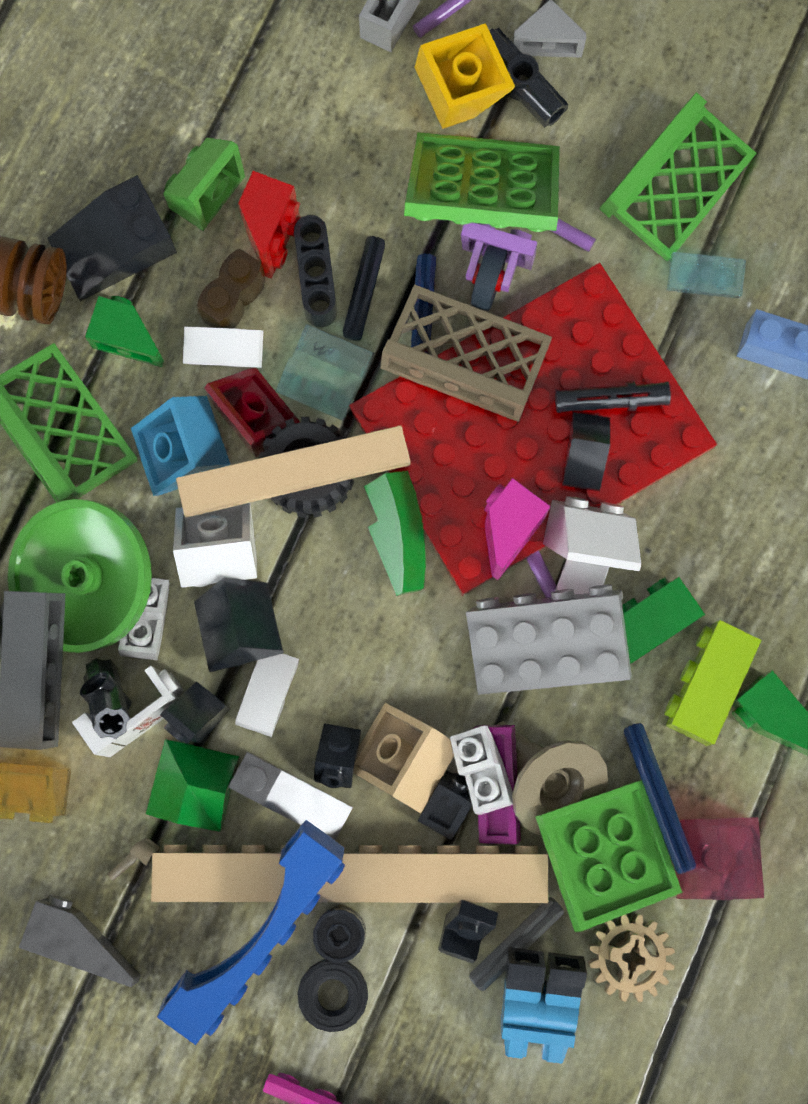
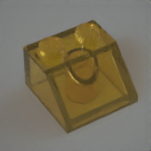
(33, 791)

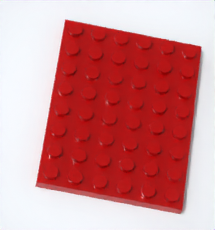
(468, 451)

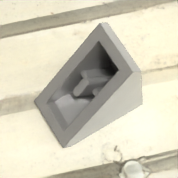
(550, 34)

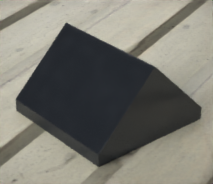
(237, 623)

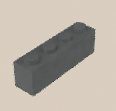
(31, 669)

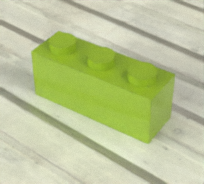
(711, 682)

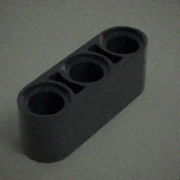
(311, 255)

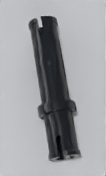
(656, 395)

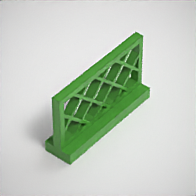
(662, 152)
(36, 450)

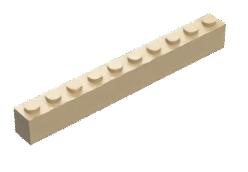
(365, 878)

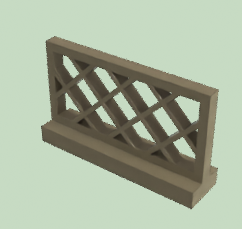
(448, 375)

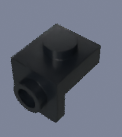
(336, 756)

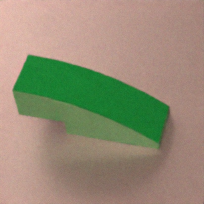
(398, 531)

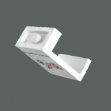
(137, 725)

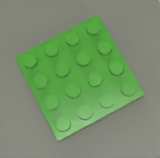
(484, 182)

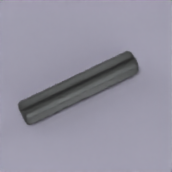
(521, 938)

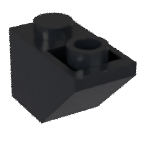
(194, 714)

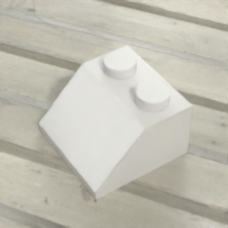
(593, 534)
(215, 546)

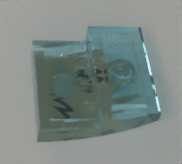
(325, 372)

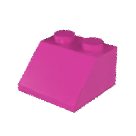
(510, 523)

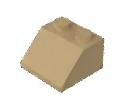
(403, 757)

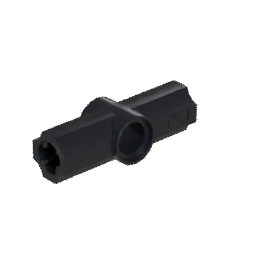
(535, 92)
(106, 698)

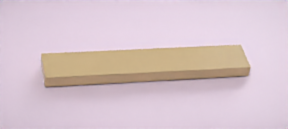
(293, 471)

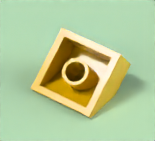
(462, 74)

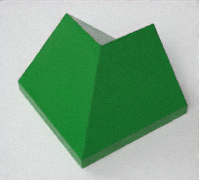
(192, 785)

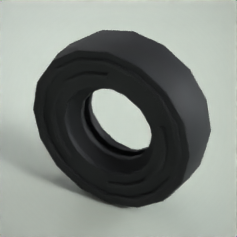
(338, 1019)

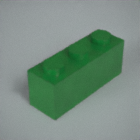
(658, 616)

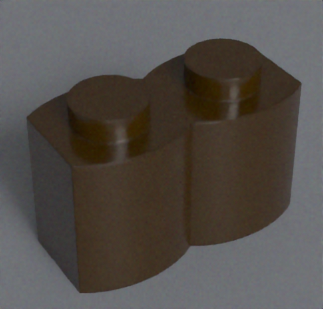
(237, 286)

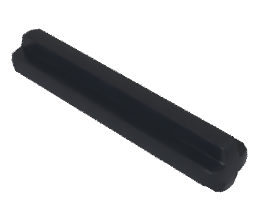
(363, 288)

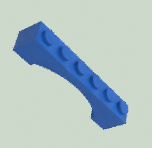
(200, 998)

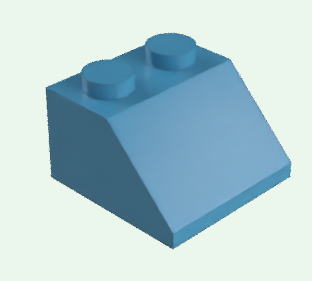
(179, 442)

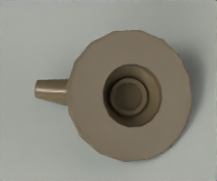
(554, 777)

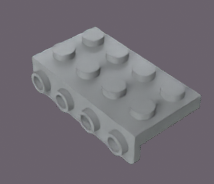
(549, 640)

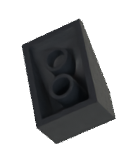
(112, 239)

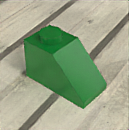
(120, 331)

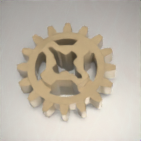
(627, 975)

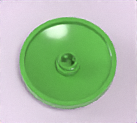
(92, 558)

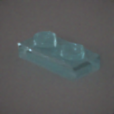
(706, 275)

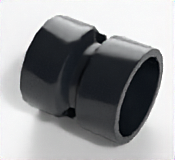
(339, 934)

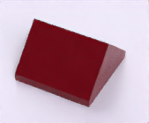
(249, 407)

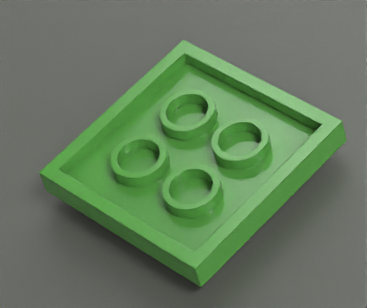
(608, 855)

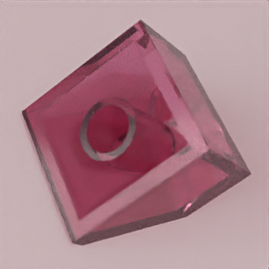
(725, 859)

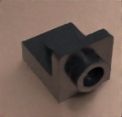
(447, 805)
(464, 929)

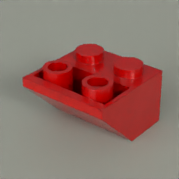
(269, 218)

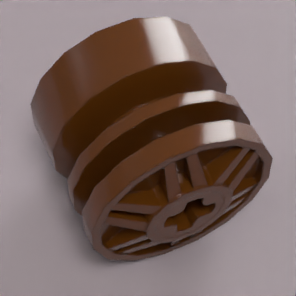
(31, 280)

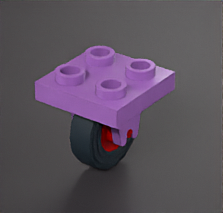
(497, 249)

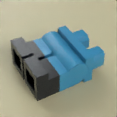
(540, 1017)

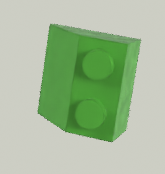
(205, 181)

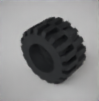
(301, 436)

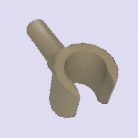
(141, 850)

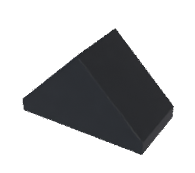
(587, 451)

